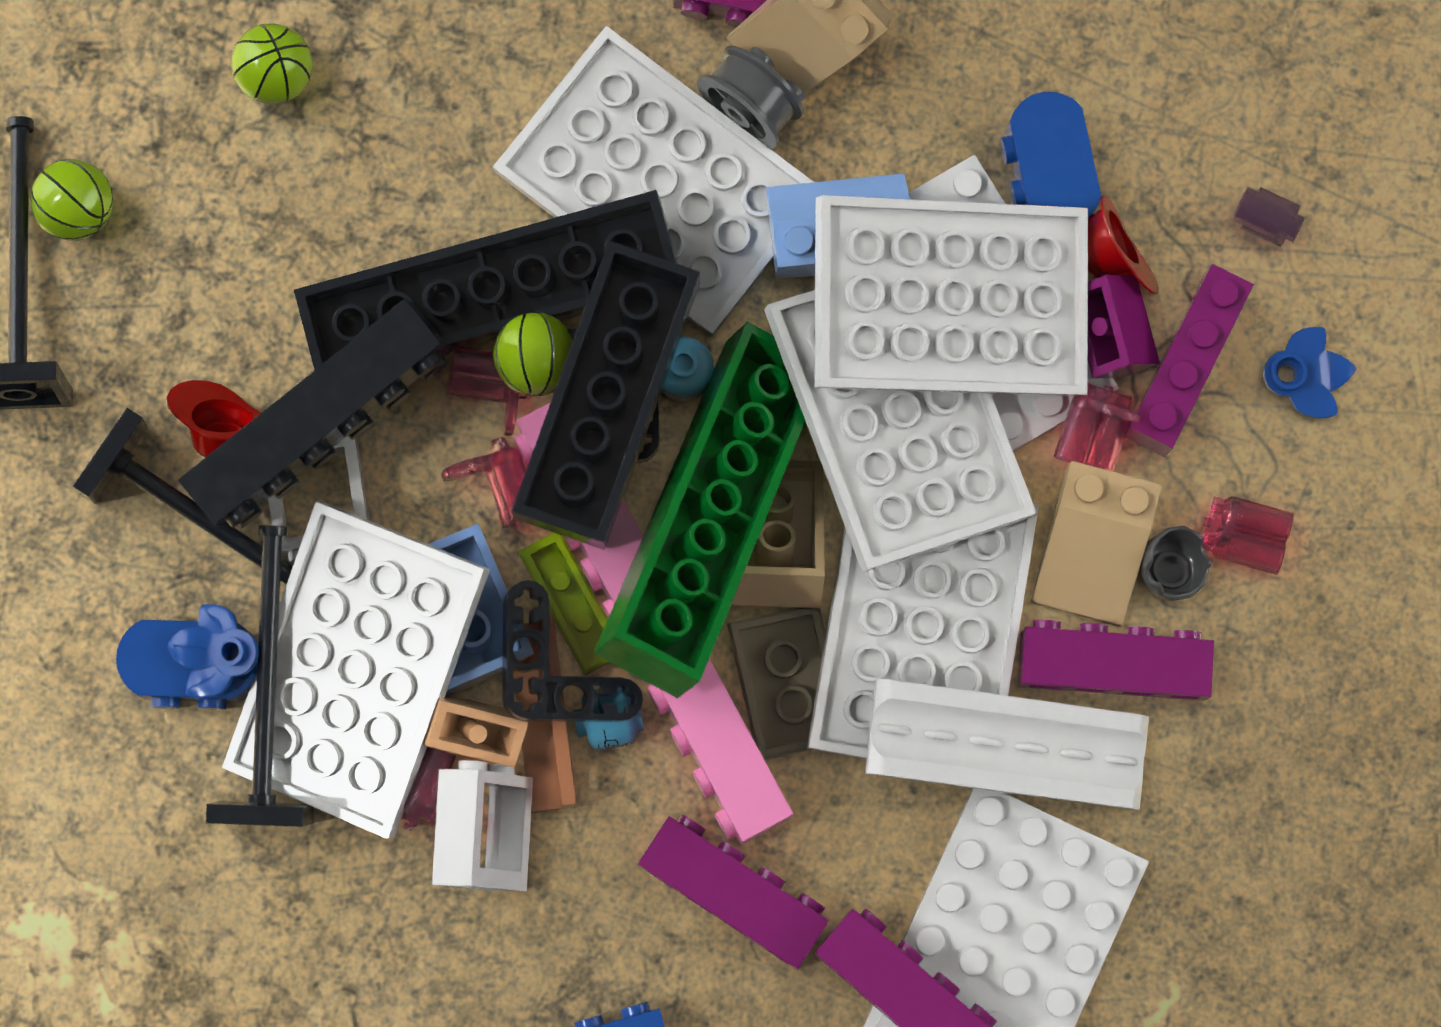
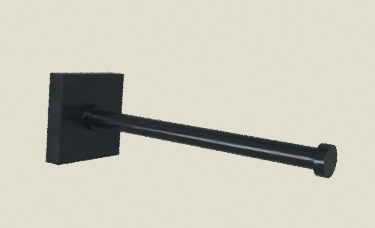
(23, 382)
(116, 460)
(261, 805)

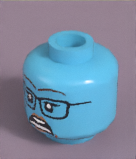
(689, 371)
(610, 734)

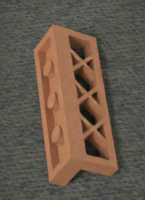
(547, 742)

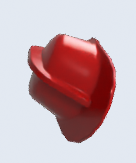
(1113, 250)
(209, 412)

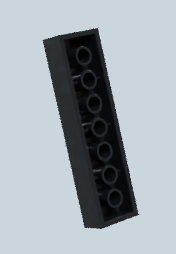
(488, 281)

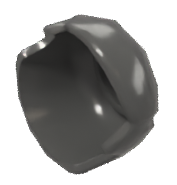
(1175, 563)

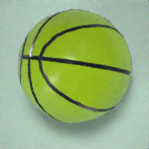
(271, 63)
(72, 199)
(532, 353)

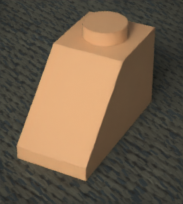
(476, 731)

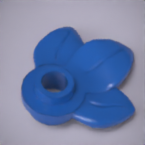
(1314, 373)
(206, 651)

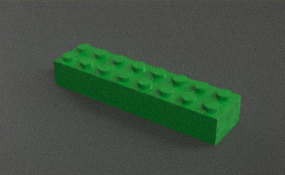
(706, 518)

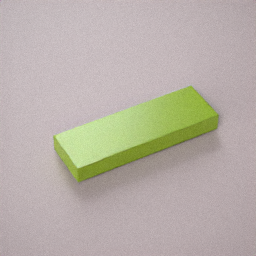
(570, 598)

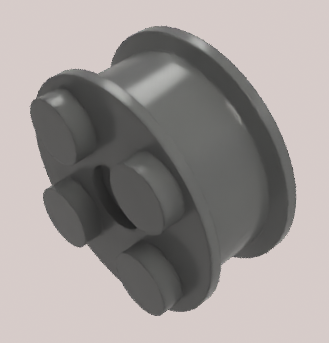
(752, 93)

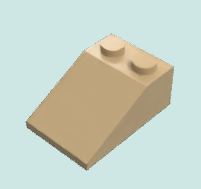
(811, 36)
(1096, 543)
(789, 552)

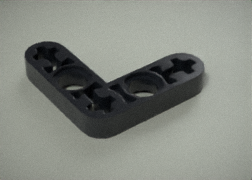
(550, 687)

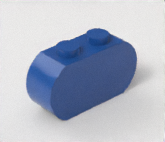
(1051, 154)
(156, 676)

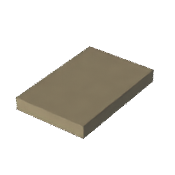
(779, 676)

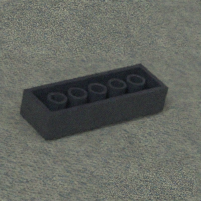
(606, 395)
(316, 416)

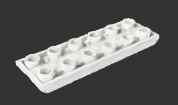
(1007, 744)

